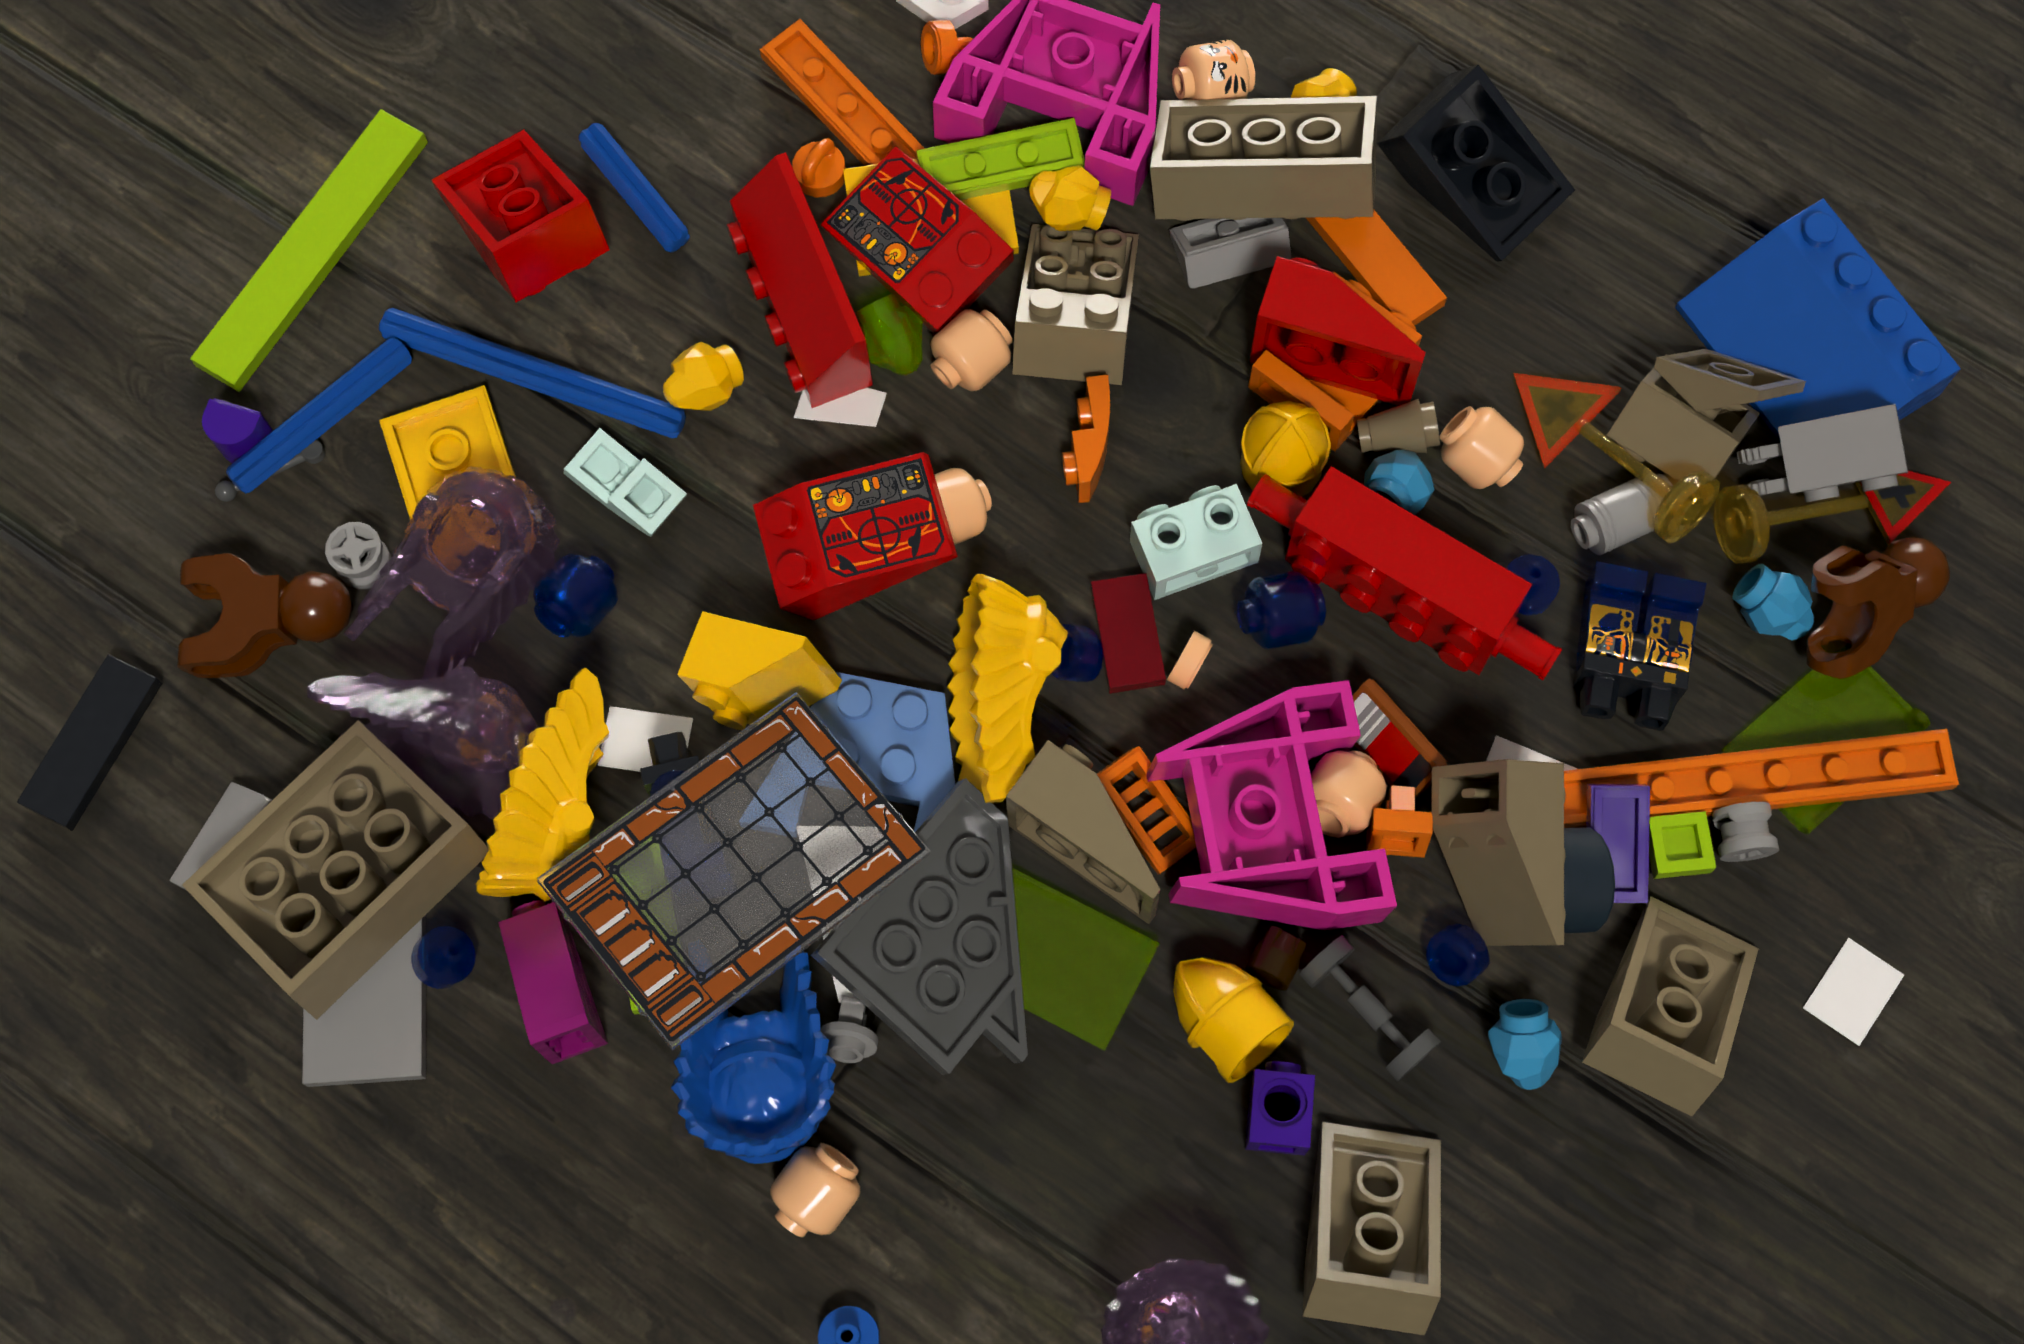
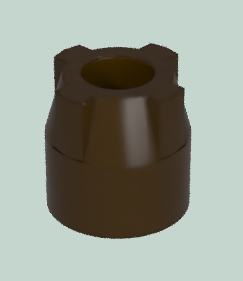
(1276, 958)

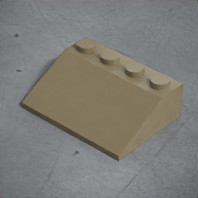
(336, 869)

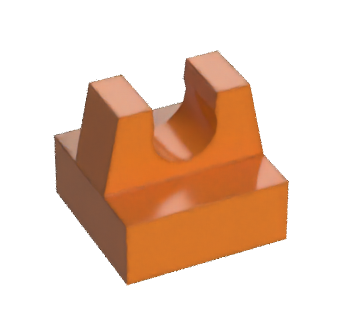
(1399, 826)

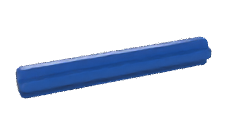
(319, 415)

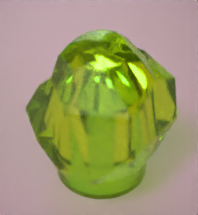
(892, 335)

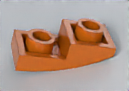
(1089, 444)

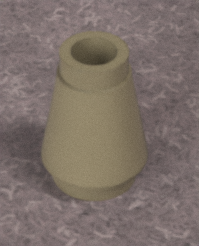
(1405, 427)

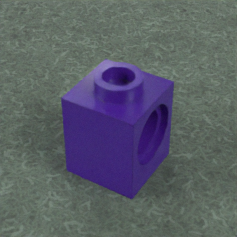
(1276, 1136)

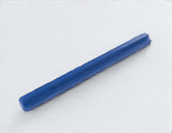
(533, 373)

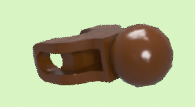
(1871, 601)
(257, 614)

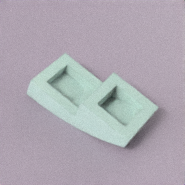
(624, 483)

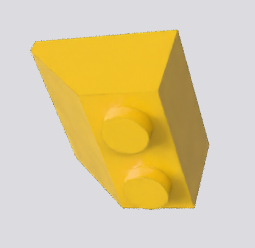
(751, 669)

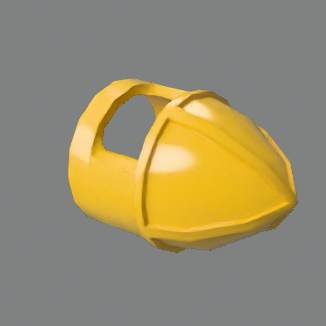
(1287, 445)
(1228, 1015)

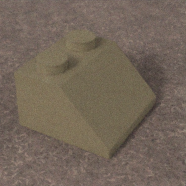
(1673, 436)

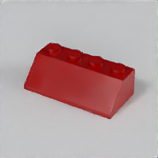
(800, 285)

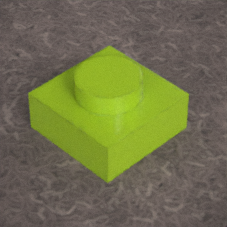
(1680, 845)

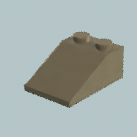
(1073, 819)
(1672, 1008)
(1374, 1230)

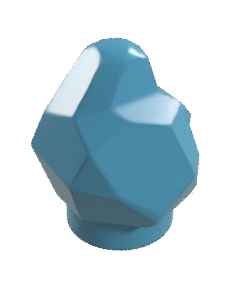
(1401, 479)
(1775, 602)
(1526, 1042)

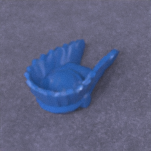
(759, 1078)

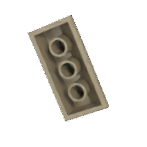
(1265, 158)

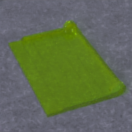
(1829, 711)
(1076, 961)

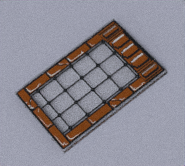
(733, 869)

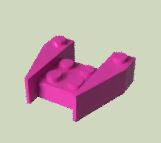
(1065, 66)
(1261, 818)

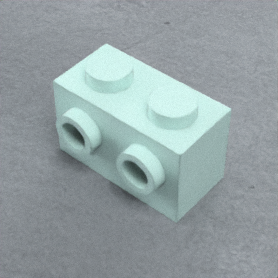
(1195, 540)

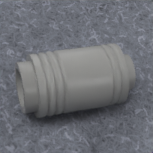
(1616, 516)

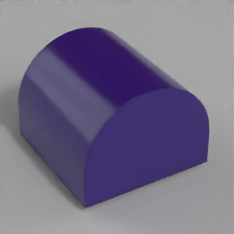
(233, 428)

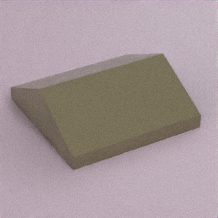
(1719, 381)

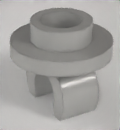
(848, 1036)

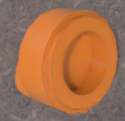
(940, 45)
(819, 168)

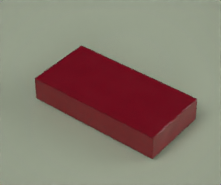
(1128, 633)

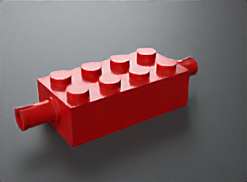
(1406, 573)

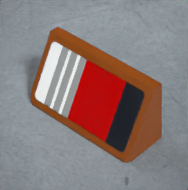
(1393, 740)

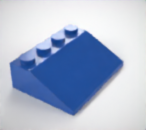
(1822, 313)

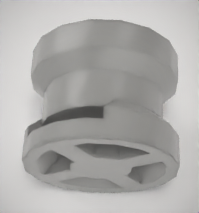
(347, 547)
(1745, 831)

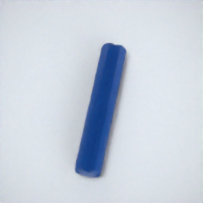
(634, 187)

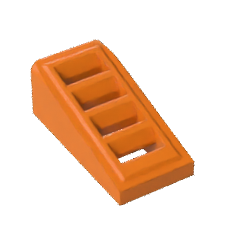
(1138, 762)

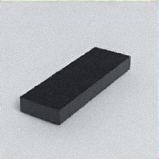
(89, 742)

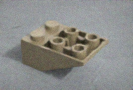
(1075, 304)
(1505, 846)

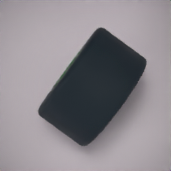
(1587, 881)

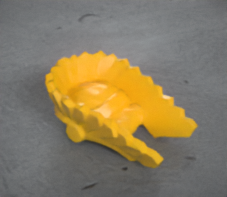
(998, 669)
(547, 804)

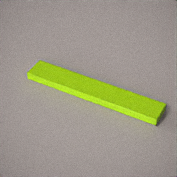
(309, 250)

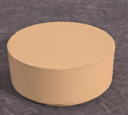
(1190, 660)

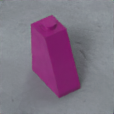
(550, 983)

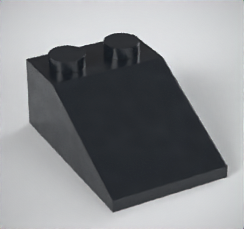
(1477, 162)

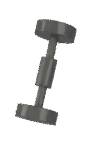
(1369, 1007)

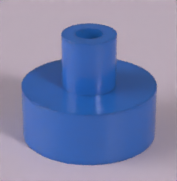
(849, 1320)

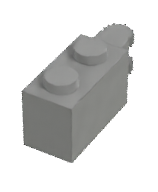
(1834, 452)

